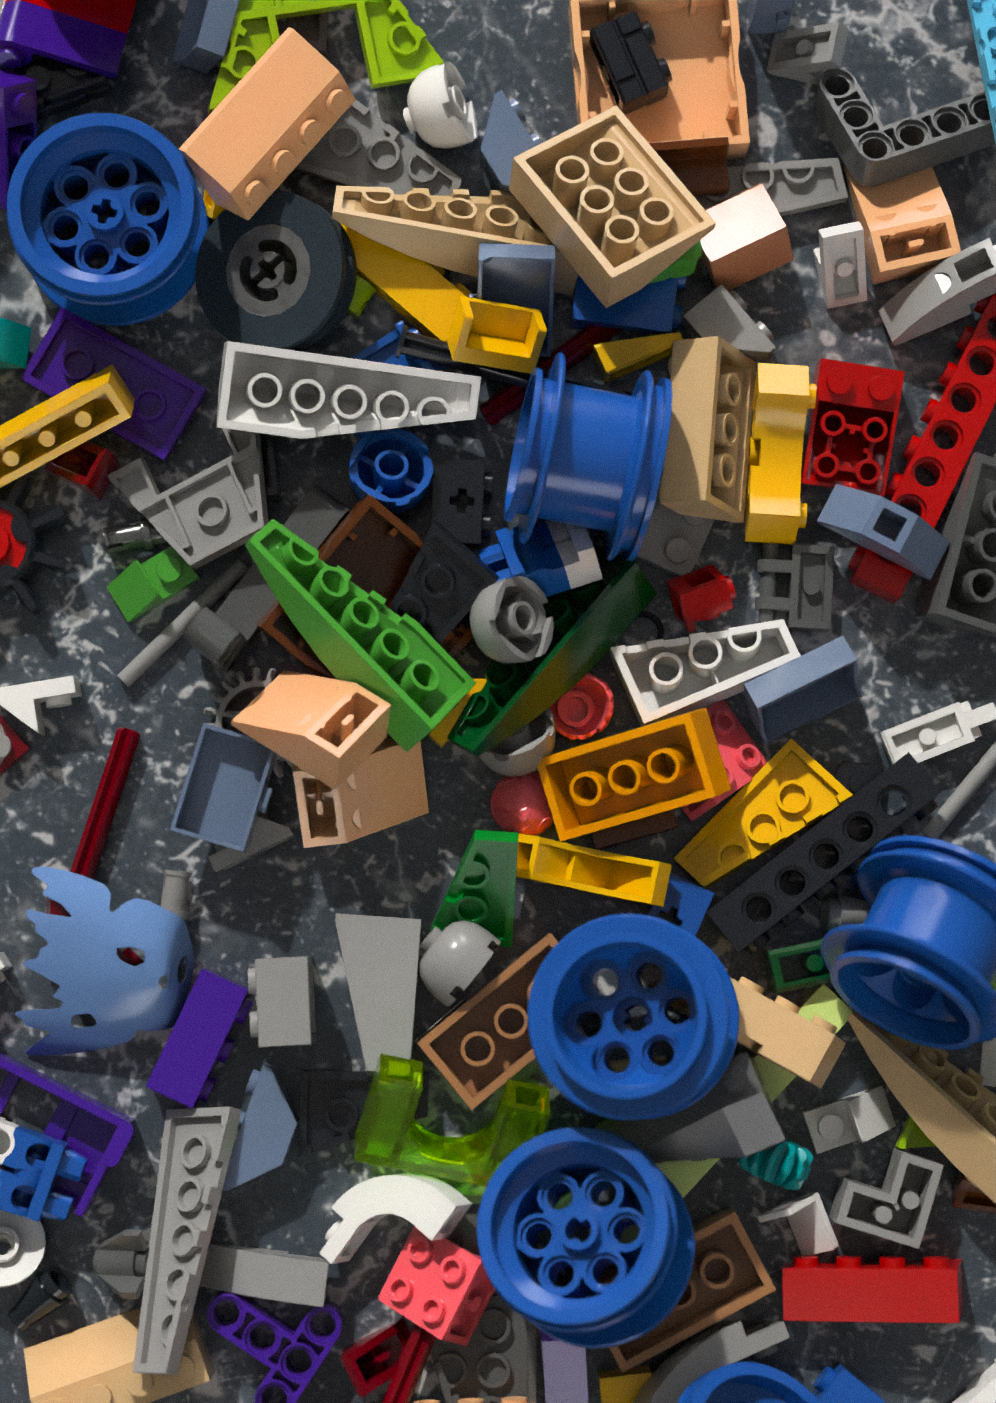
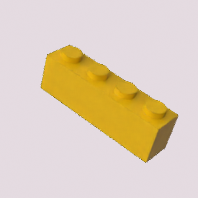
(408, 285)
(63, 423)

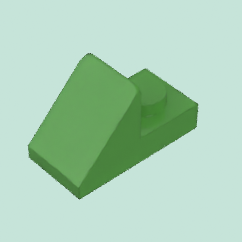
(151, 583)

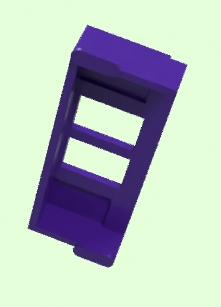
(82, 1121)

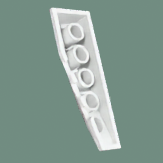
(333, 395)

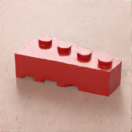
(873, 1290)

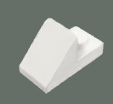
(842, 264)
(26, 699)
(849, 1119)

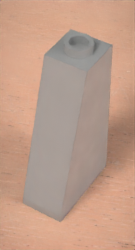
(382, 981)

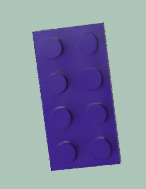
(162, 396)

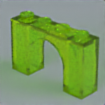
(395, 1140)

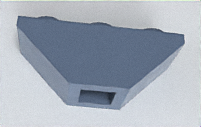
(504, 139)
(884, 529)
(264, 1129)

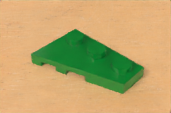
(484, 886)

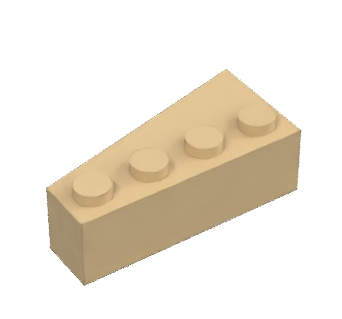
(781, 1034)

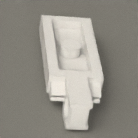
(936, 731)

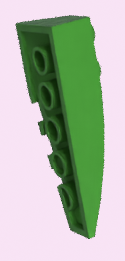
(360, 635)

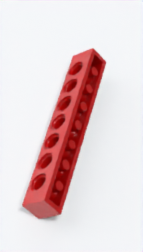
(964, 428)

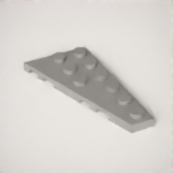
(374, 154)

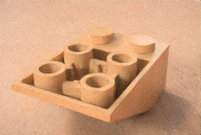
(904, 225)
(317, 723)
(376, 796)

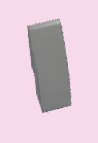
(266, 1274)

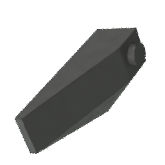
(964, 583)
(727, 1122)

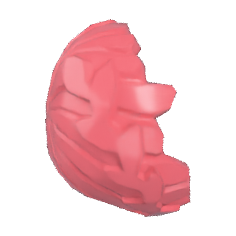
(584, 708)
(521, 804)

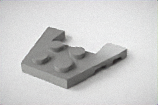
(209, 510)

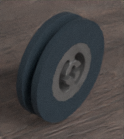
(309, 297)

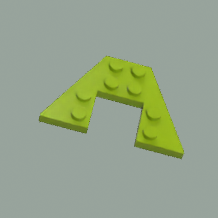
(390, 41)

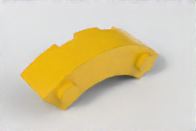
(776, 452)

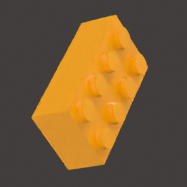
(633, 774)

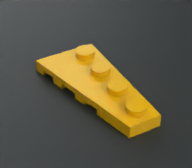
(768, 810)

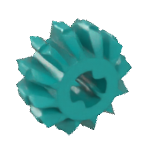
(781, 1165)

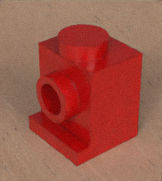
(700, 596)

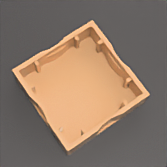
(702, 54)

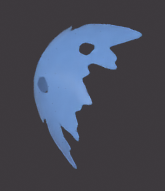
(92, 976)

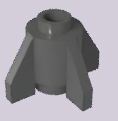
(123, 1262)

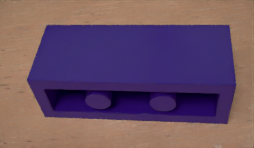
(200, 1039)

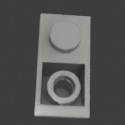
(725, 316)

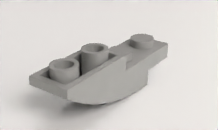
(941, 293)
(708, 1351)

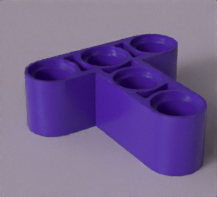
(287, 1339)

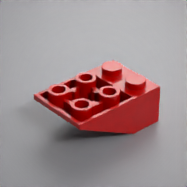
(851, 426)

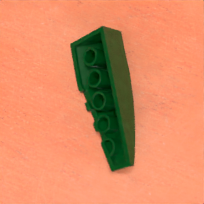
(585, 628)

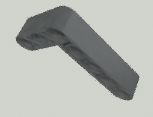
(890, 151)
(232, 629)

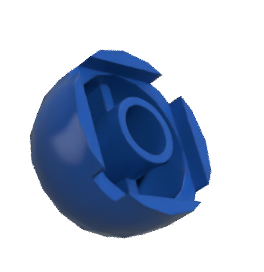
(391, 469)

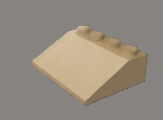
(609, 204)

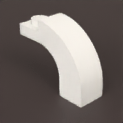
(420, 1199)

